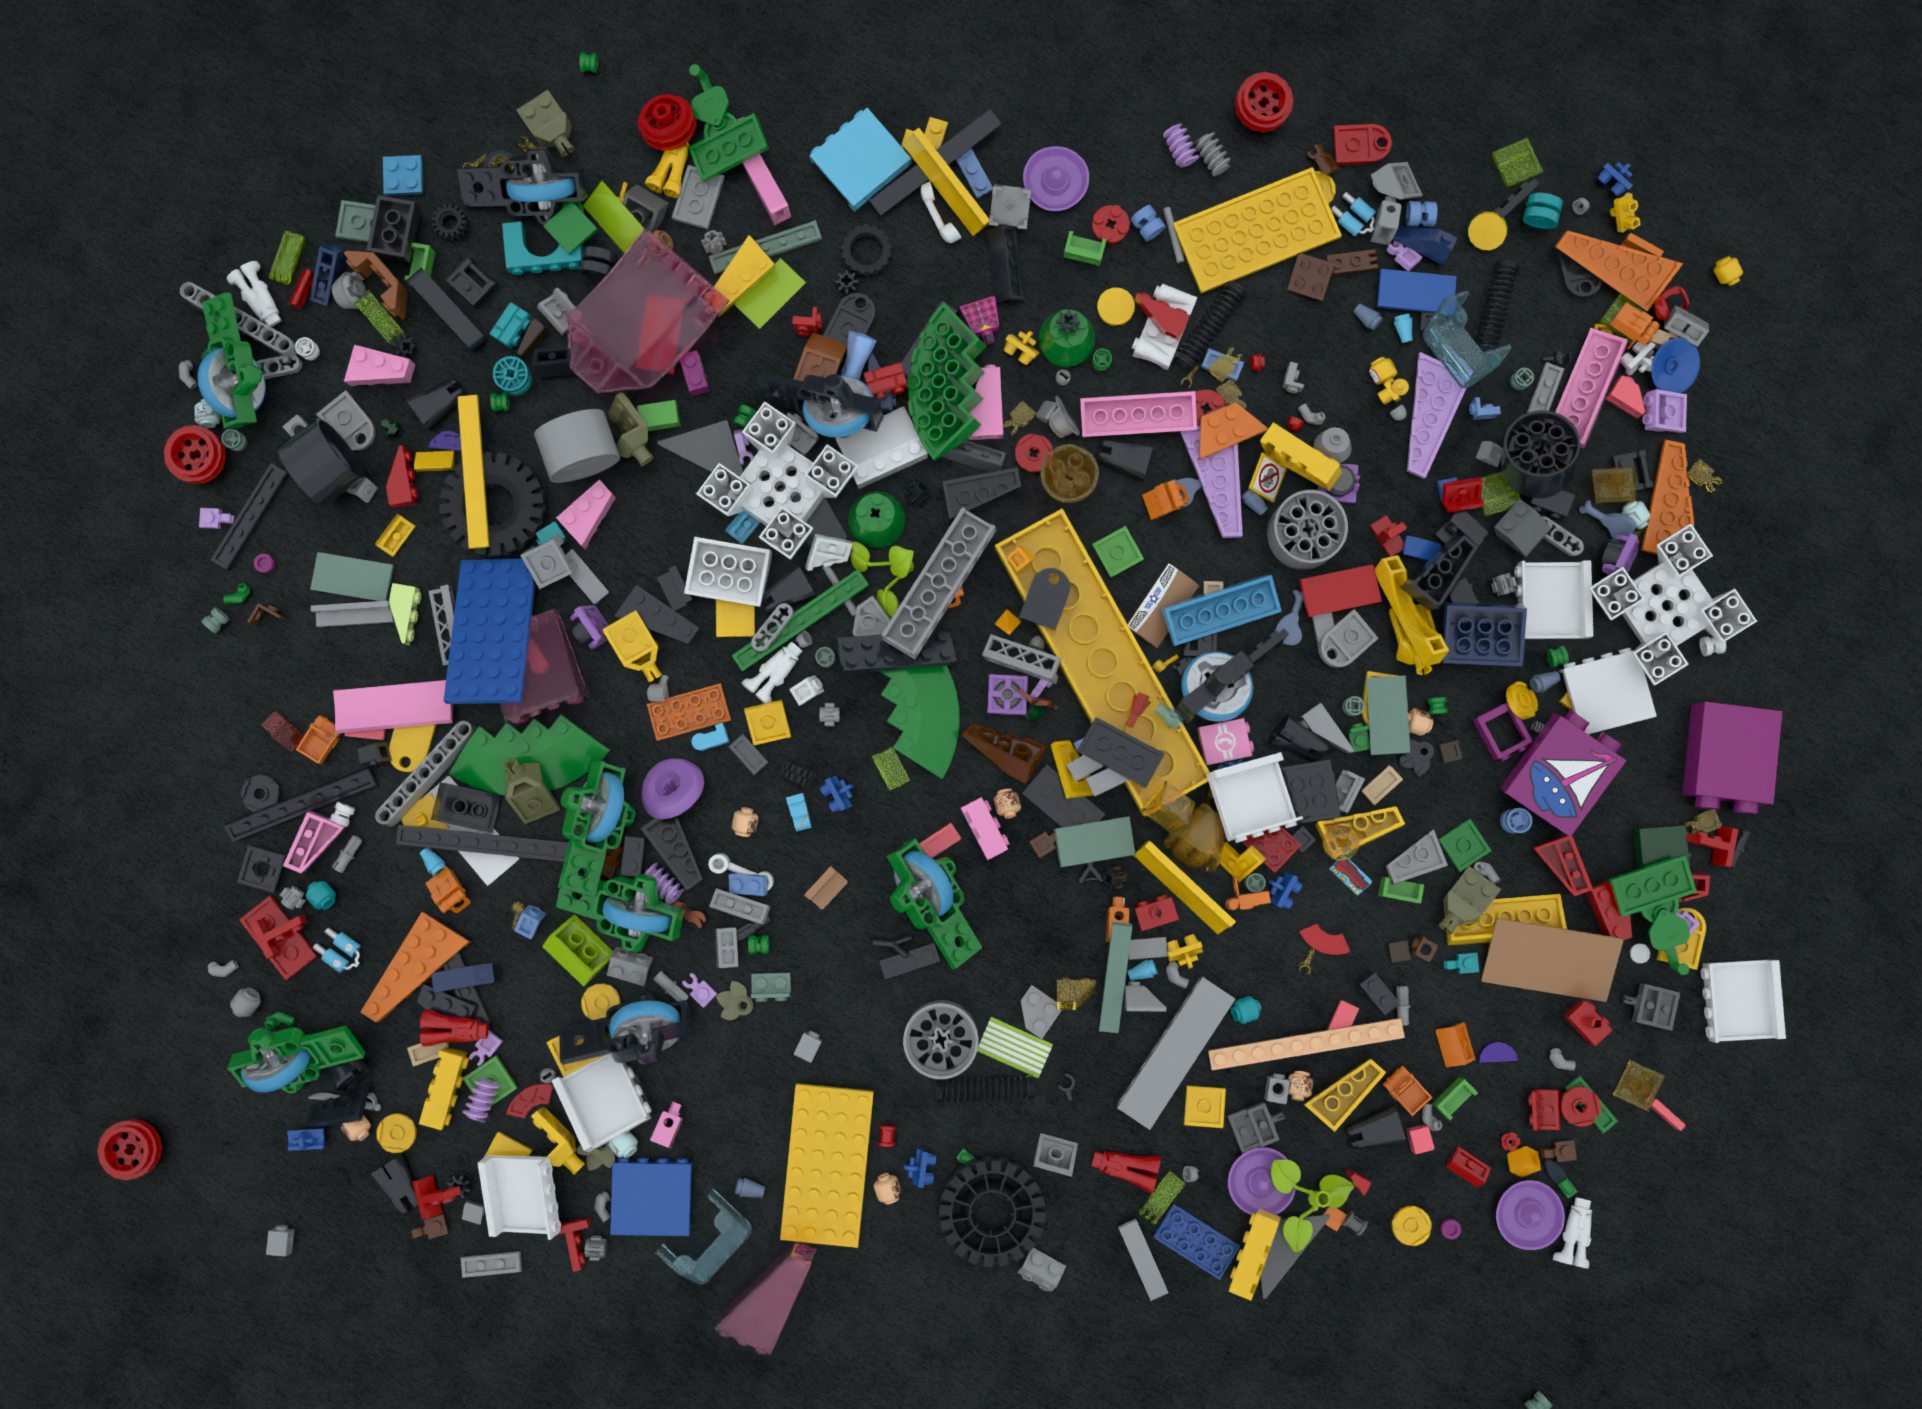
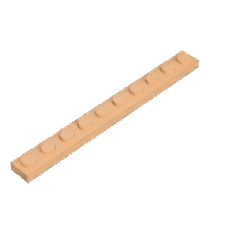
(1306, 1044)

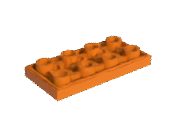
(689, 712)

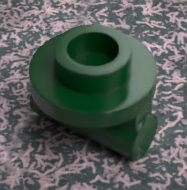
(391, 428)
(1033, 712)

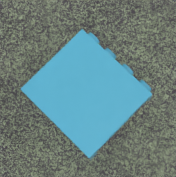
(860, 158)

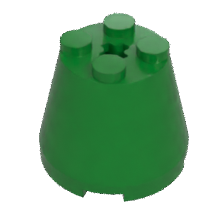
(1065, 349)
(876, 531)

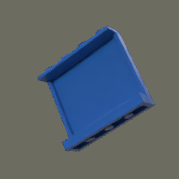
(651, 1197)

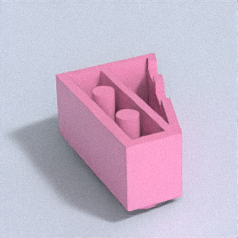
(377, 367)
(587, 512)
(985, 828)
(311, 841)

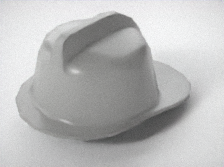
(1062, 422)

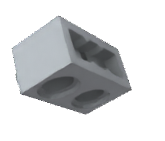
(1686, 325)

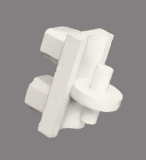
(1644, 352)

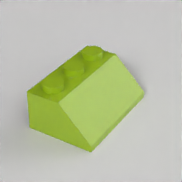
(578, 950)

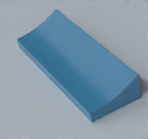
(1221, 609)

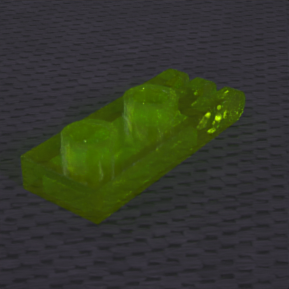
(286, 257)
(379, 317)
(1162, 1197)

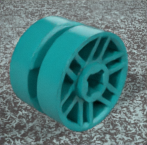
(1542, 210)
(522, 375)

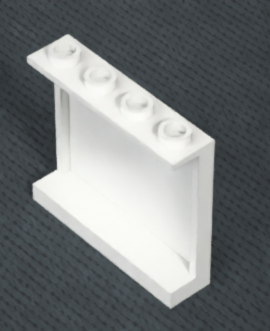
(1556, 599)
(1609, 691)
(1252, 798)
(1743, 1000)
(602, 1101)
(519, 1195)

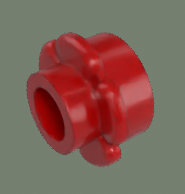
(1257, 362)
(1505, 1141)

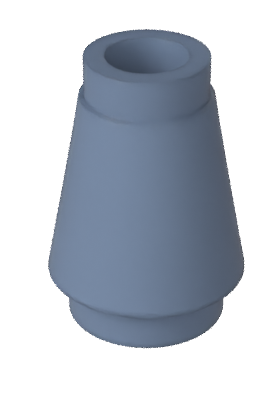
(1369, 317)
(1254, 501)
(1544, 681)
(748, 1188)

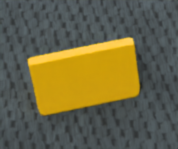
(434, 461)
(395, 535)

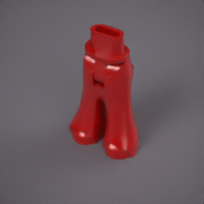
(462, 1029)
(1117, 1165)

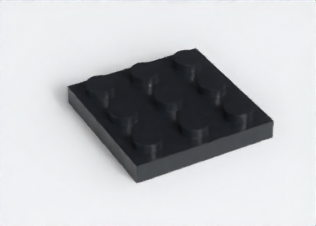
(1312, 790)

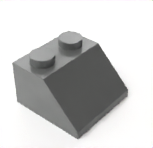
(645, 207)
(1522, 528)

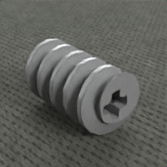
(1212, 154)

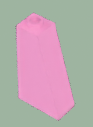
(767, 189)
(989, 410)

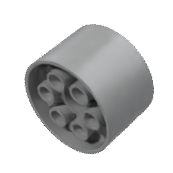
(577, 445)
(1296, 557)
(934, 1069)

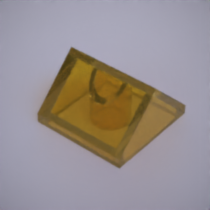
(1614, 485)
(1169, 807)
(1638, 1085)

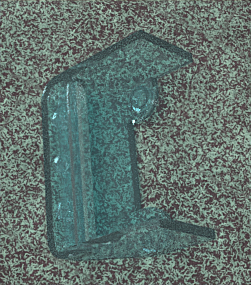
(1455, 346)
(734, 1232)

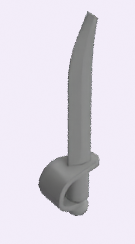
(369, 1105)

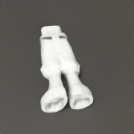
(257, 297)
(777, 669)
(1577, 1229)

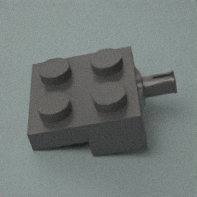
(1654, 1006)
(1254, 1126)

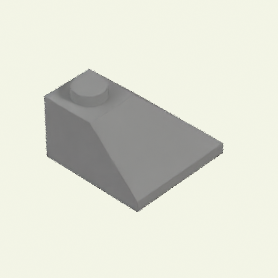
(1396, 181)
(1139, 998)

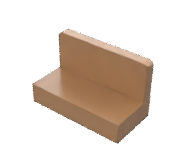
(826, 888)

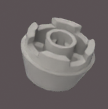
(349, 289)
(1334, 444)

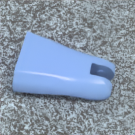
(858, 351)

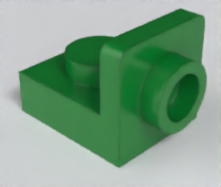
(1359, 737)

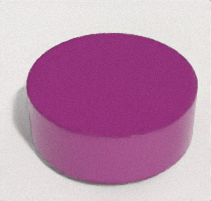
(264, 563)
(1450, 1228)

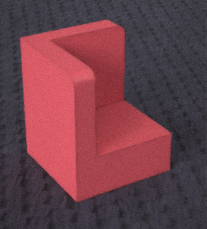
(1420, 1139)

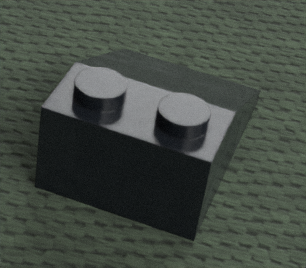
(466, 807)

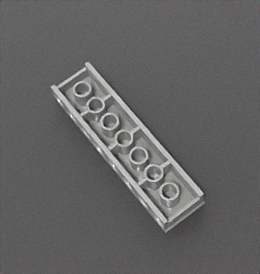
(938, 583)
(1175, 1052)

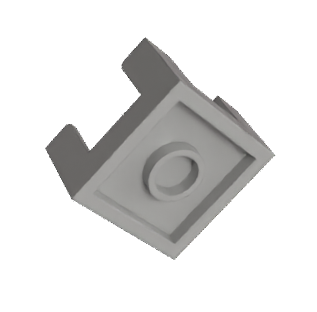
(1010, 206)
(548, 562)

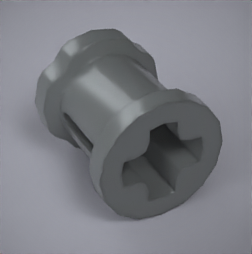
(1354, 1223)

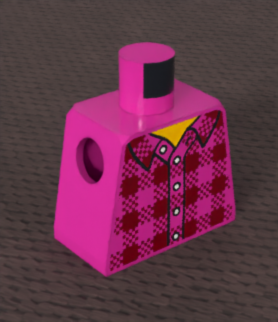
(982, 318)

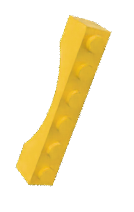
(1425, 641)

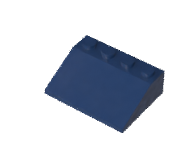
(1484, 633)

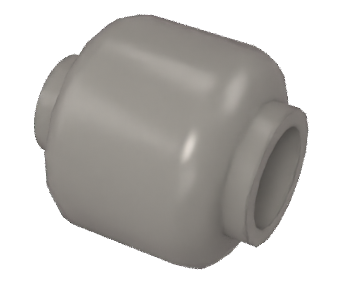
(245, 1002)

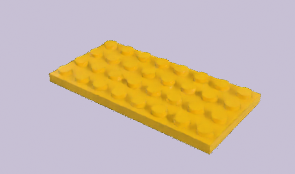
(1256, 230)
(826, 1165)

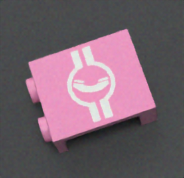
(1225, 741)

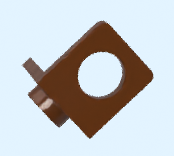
(260, 609)
(1417, 944)

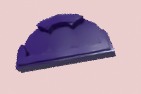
(446, 441)
(1497, 1053)

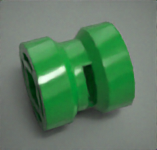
(1101, 356)
(744, 416)
(758, 944)

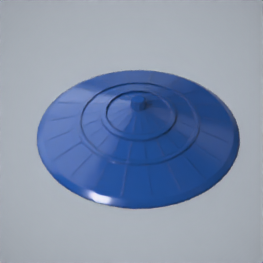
(1675, 365)

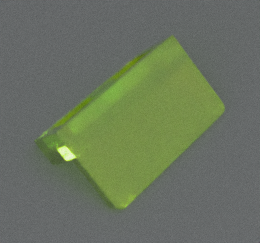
(891, 768)

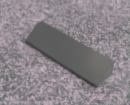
(977, 456)

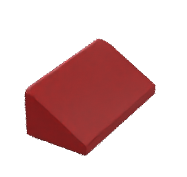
(302, 289)
(1468, 1167)
(1359, 1181)

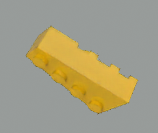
(744, 272)
(1300, 457)
(1366, 825)
(443, 1088)
(1344, 1095)
(1255, 1253)

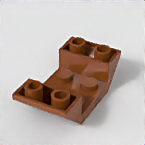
(396, 296)
(820, 357)

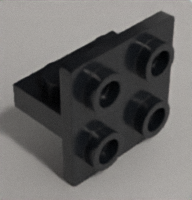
(1462, 524)

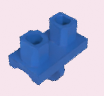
(1609, 172)
(840, 792)
(1282, 888)
(306, 1139)
(917, 1168)

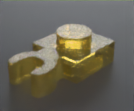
(1223, 366)
(1230, 393)
(1020, 416)
(1701, 474)
(1705, 822)

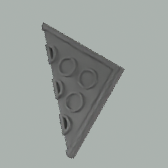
(707, 447)
(1281, 1255)

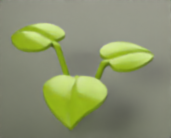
(900, 563)
(1332, 1194)

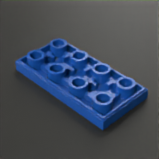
(1413, 290)
(1196, 1241)

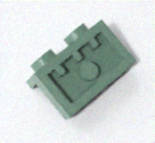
(771, 986)

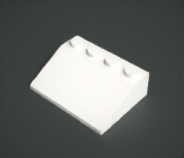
(884, 451)
(728, 571)

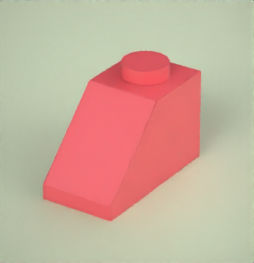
(1627, 396)

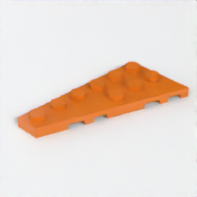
(1628, 271)
(1670, 498)
(421, 953)

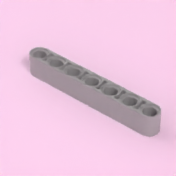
(246, 324)
(417, 776)

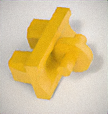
(1624, 213)
(1014, 343)
(1393, 391)
(1186, 954)

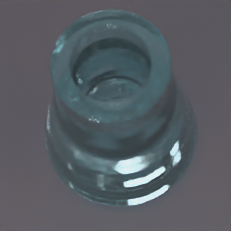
(1169, 716)

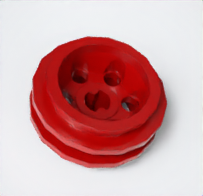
(1252, 113)
(660, 123)
(204, 468)
(141, 1136)

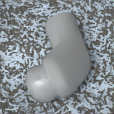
(184, 374)
(1310, 417)
(1486, 870)
(222, 971)
(1173, 975)
(1559, 1061)
(1428, 1119)
(600, 1205)

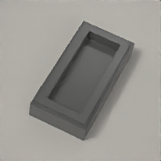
(748, 754)

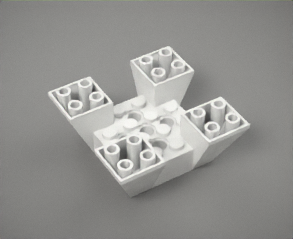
(785, 520)
(1659, 638)

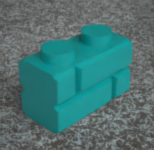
(511, 326)

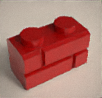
(886, 380)

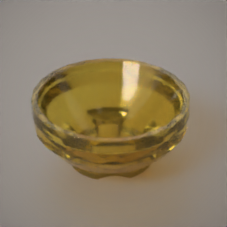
(1333, 849)

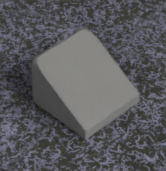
(1046, 410)
(1490, 453)
(473, 1212)

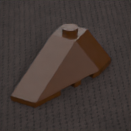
(1013, 755)

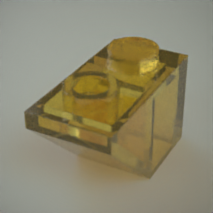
(1073, 993)

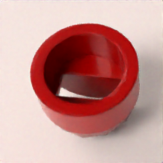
(1294, 423)

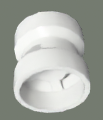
(305, 345)
(1711, 645)
(342, 809)

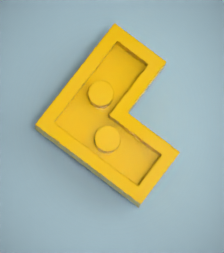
(934, 132)
(1241, 864)

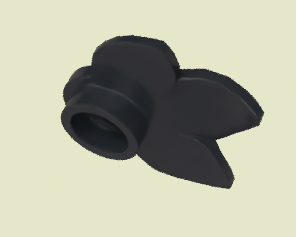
(1415, 758)

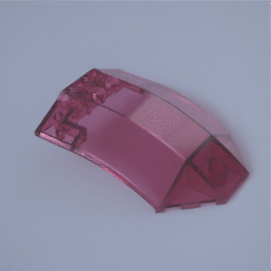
(640, 318)

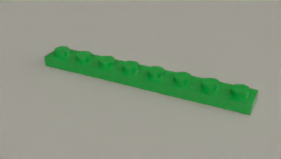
(804, 618)

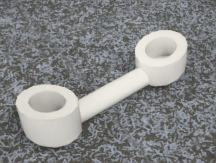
(947, 231)
(723, 863)

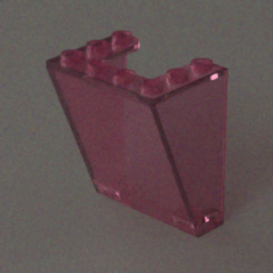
(550, 671)
(763, 1307)

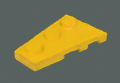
(1064, 754)

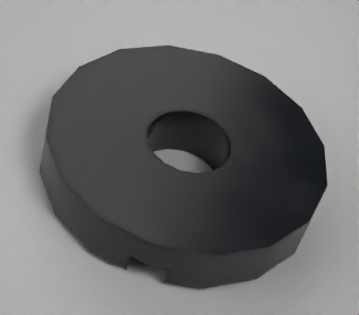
(252, 785)

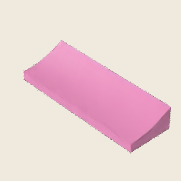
(1591, 380)
(1138, 414)
(391, 707)

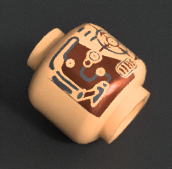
(1419, 721)
(1007, 803)
(744, 822)
(1300, 1085)
(356, 1130)
(887, 1188)

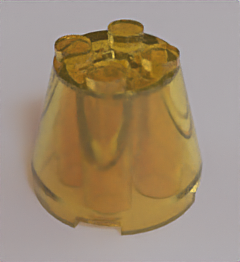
(1070, 462)
(1199, 842)

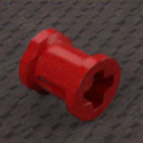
(886, 1135)

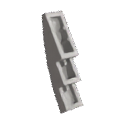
(1143, 1259)

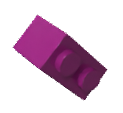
(694, 373)

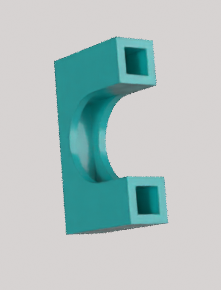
(520, 260)

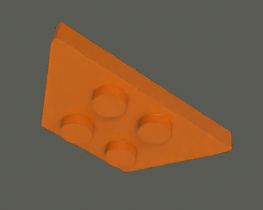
(1227, 428)

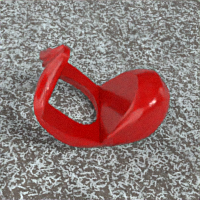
(1661, 307)

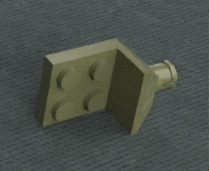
(547, 122)
(633, 430)
(527, 791)
(1467, 900)

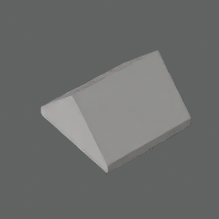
(1055, 1154)

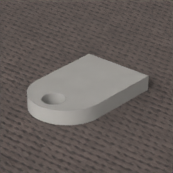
(349, 421)
(1347, 639)

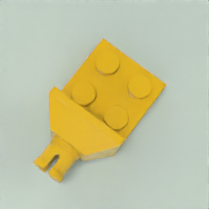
(634, 644)
(1405, 650)
(557, 1132)

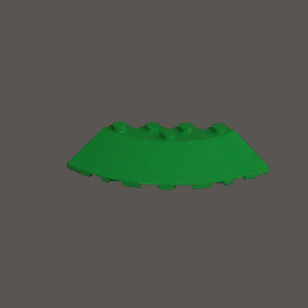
(943, 382)
(926, 715)
(562, 752)

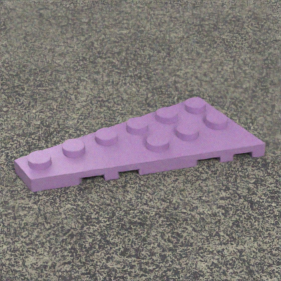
(1433, 410)
(1219, 482)

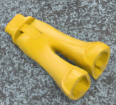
(676, 159)

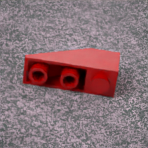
(1166, 319)
(400, 482)

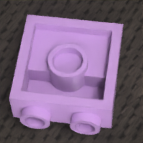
(1665, 411)

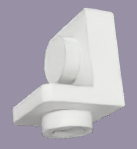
(807, 689)

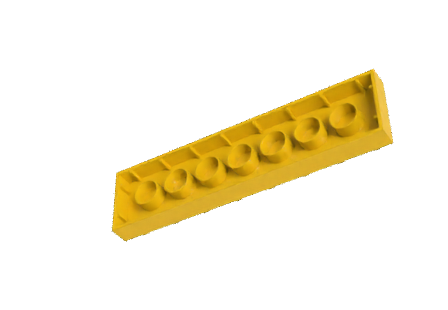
(1102, 654)

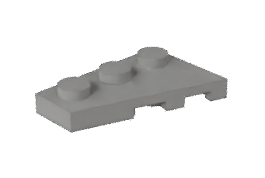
(1417, 860)

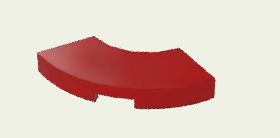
(1324, 942)
(529, 1098)

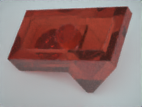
(282, 731)

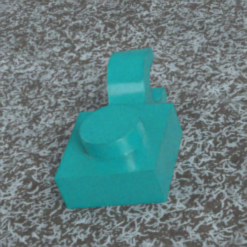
(1465, 963)

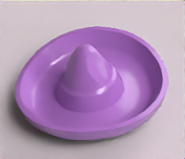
(1056, 178)
(671, 788)
(1252, 1183)
(1530, 1215)

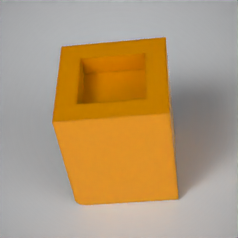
(1523, 1161)

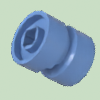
(1414, 213)
(1152, 227)
(1516, 820)

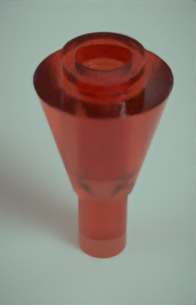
(1139, 704)

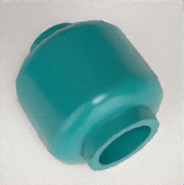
(320, 895)
(1246, 1009)

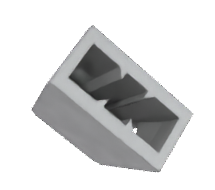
(1386, 221)

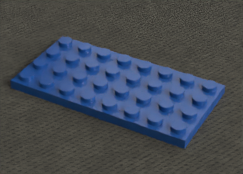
(490, 632)

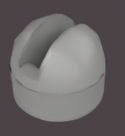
(1577, 203)
(1060, 379)
(1399, 413)
(804, 639)
(1037, 643)
(544, 1072)
(1190, 1173)

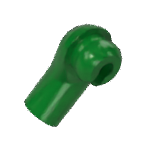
(239, 597)
(279, 1018)

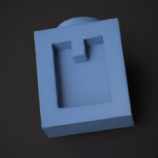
(1486, 412)
(529, 921)

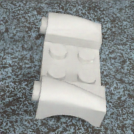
(1152, 343)

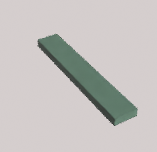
(772, 244)
(1115, 977)

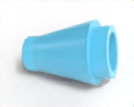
(1404, 327)
(432, 861)
(1143, 970)

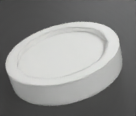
(1639, 953)

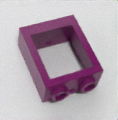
(1488, 739)

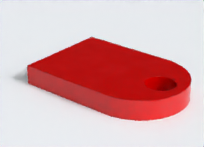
(1359, 144)

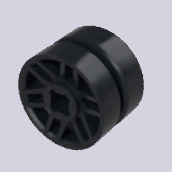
(597, 262)

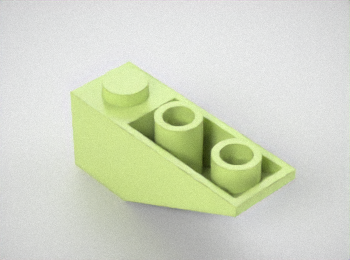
(403, 605)

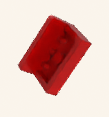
(807, 325)
(1462, 495)
(1545, 1109)

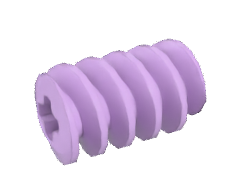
(1179, 146)
(665, 887)
(481, 1099)

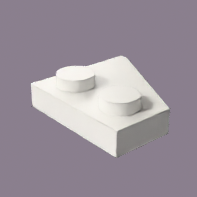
(827, 551)

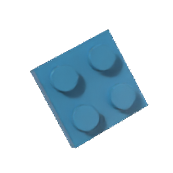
(403, 175)

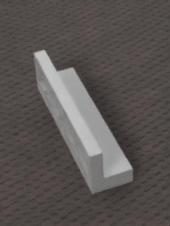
(449, 608)
(353, 614)
(1018, 665)

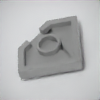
(870, 619)
(1038, 1011)

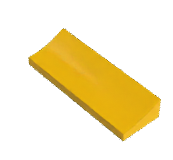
(946, 182)
(1184, 887)
(1539, 910)

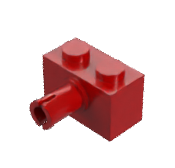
(1155, 913)
(1588, 1022)

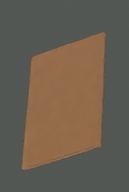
(1551, 959)

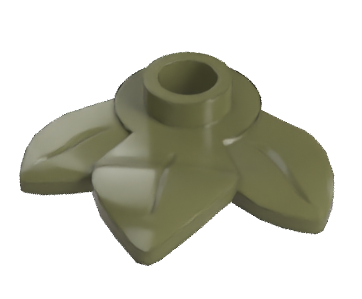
(732, 999)
(598, 1156)

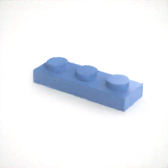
(974, 174)

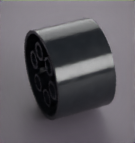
(1546, 429)
(321, 462)

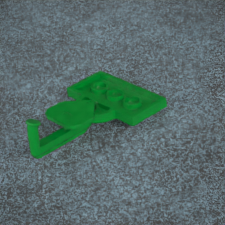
(732, 140)
(1651, 891)

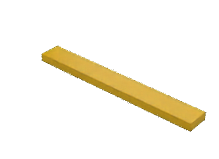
(473, 471)

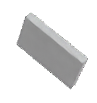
(697, 199)

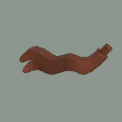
(1038, 701)
(690, 916)

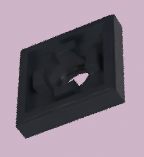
(249, 873)

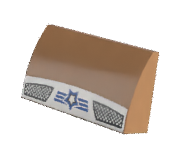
(1168, 589)

